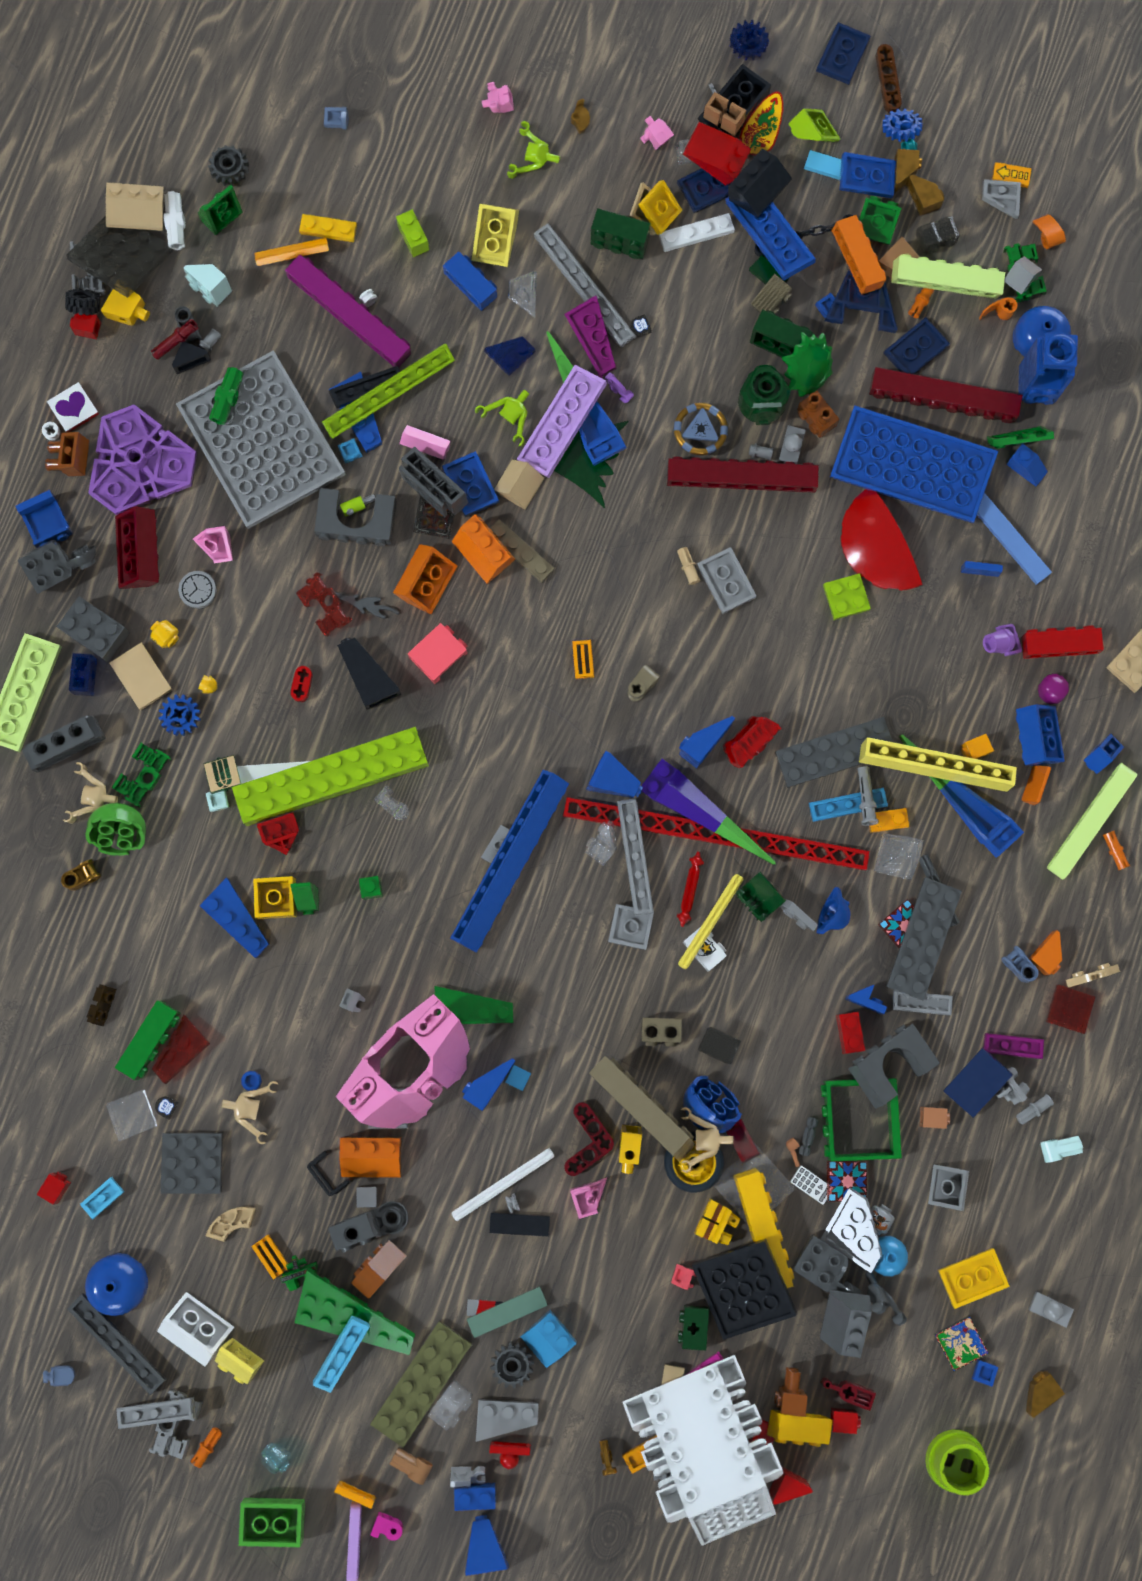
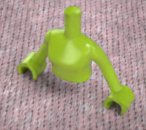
(536, 152)
(511, 412)

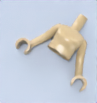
(91, 795)
(247, 1108)
(705, 1140)

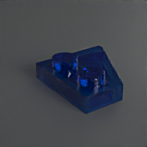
(510, 354)

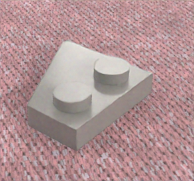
(1003, 196)
(795, 912)

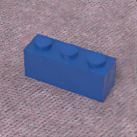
(470, 280)

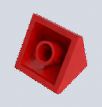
(788, 1487)

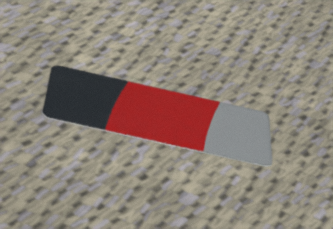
(477, 1306)

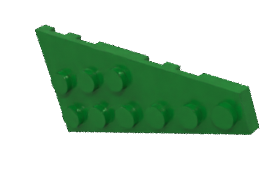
(330, 1308)

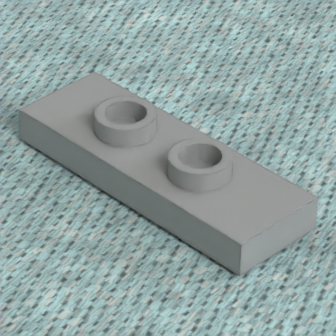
(932, 1003)

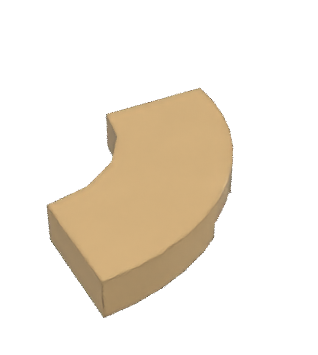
(229, 1221)

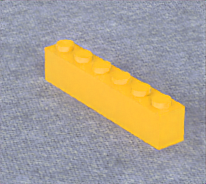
(761, 1218)

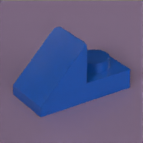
(862, 998)

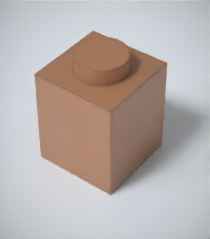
(934, 1117)

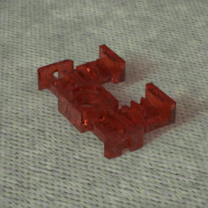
(314, 592)

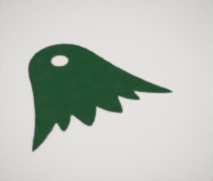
(578, 468)

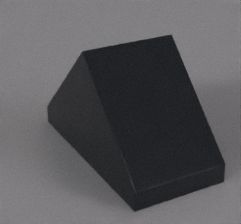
(189, 357)

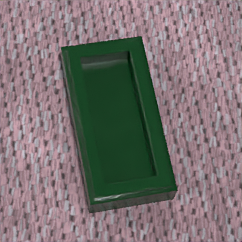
(764, 270)

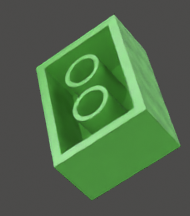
(271, 1522)

